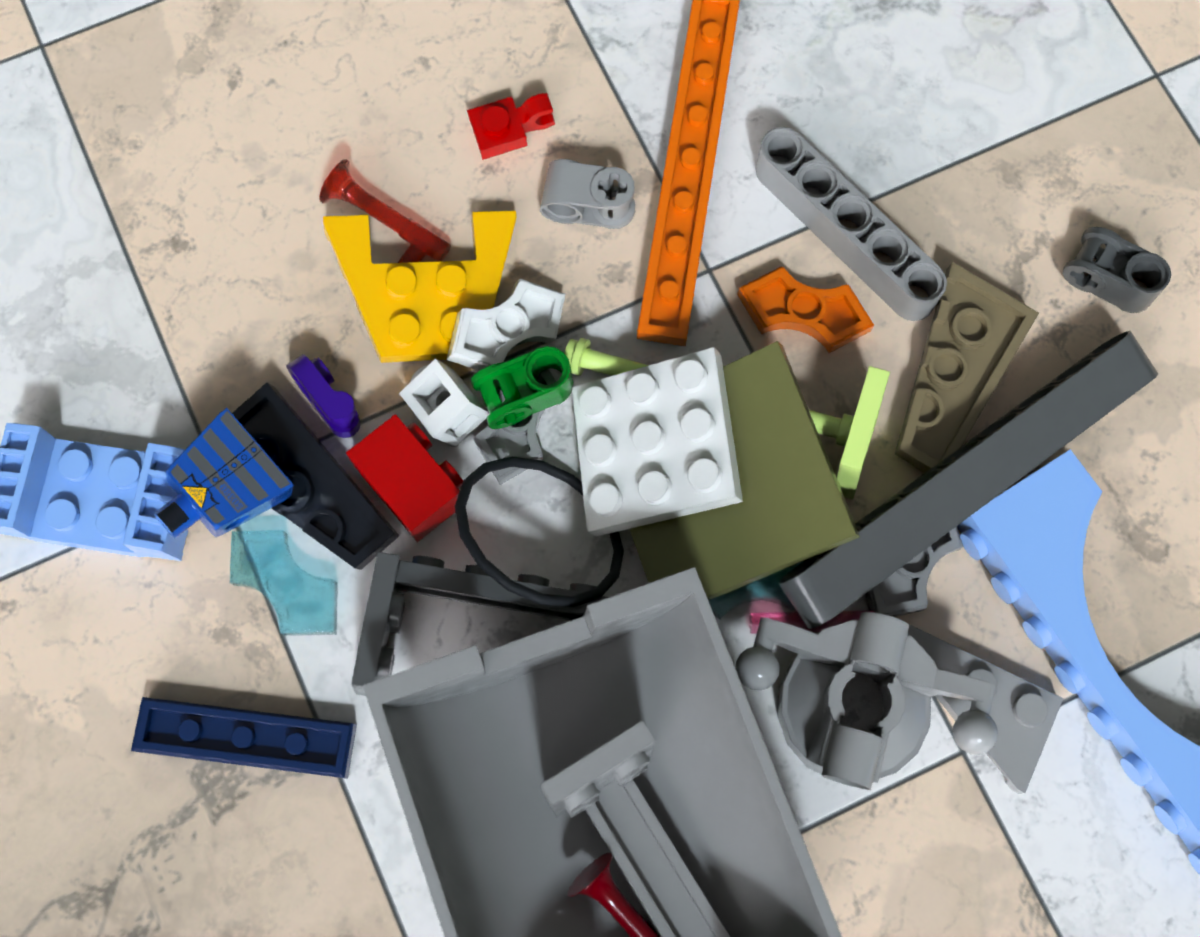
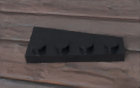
(323, 495)

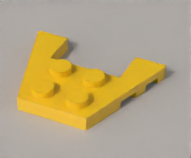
(416, 304)

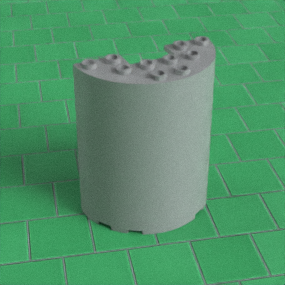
(489, 727)

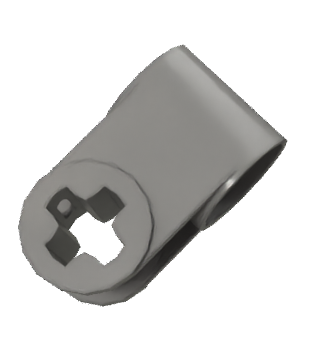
(584, 194)

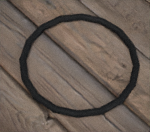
(499, 576)

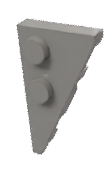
(1018, 708)

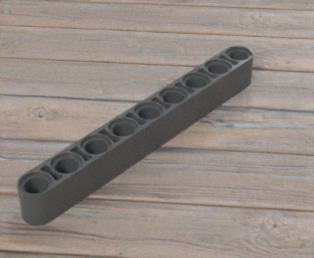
(961, 486)

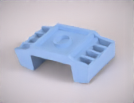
(86, 494)

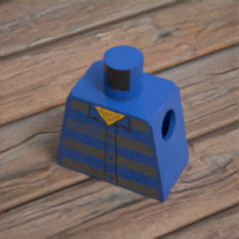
(222, 480)

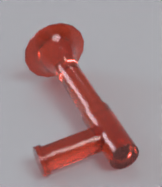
(422, 241)

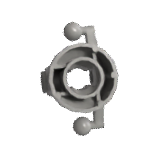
(907, 679)

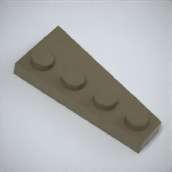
(962, 362)

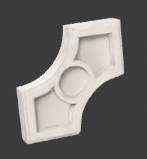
(489, 334)

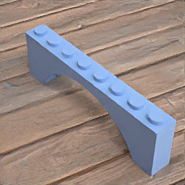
(1034, 551)

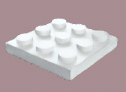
(656, 443)

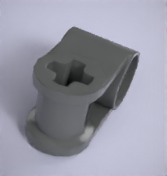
(1114, 270)

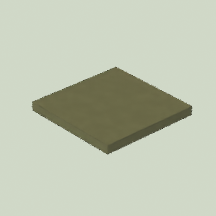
(786, 483)

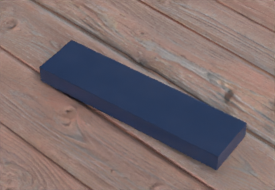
(244, 737)

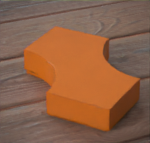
(825, 314)

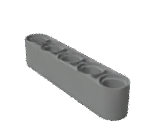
(852, 246)

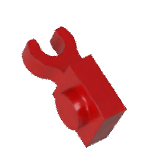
(502, 126)

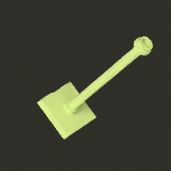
(850, 431)

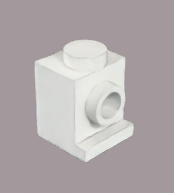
(443, 403)

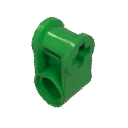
(519, 386)

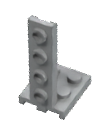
(649, 861)

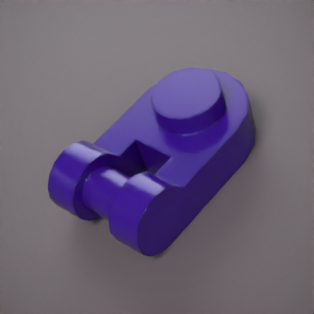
(333, 406)

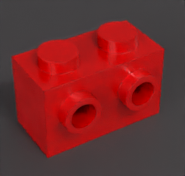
(407, 476)

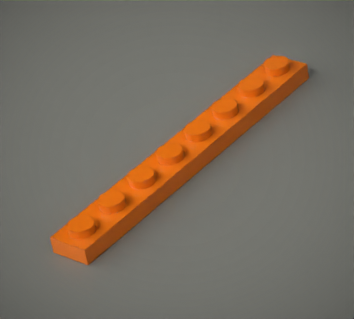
(688, 173)

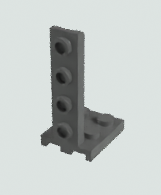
(430, 578)

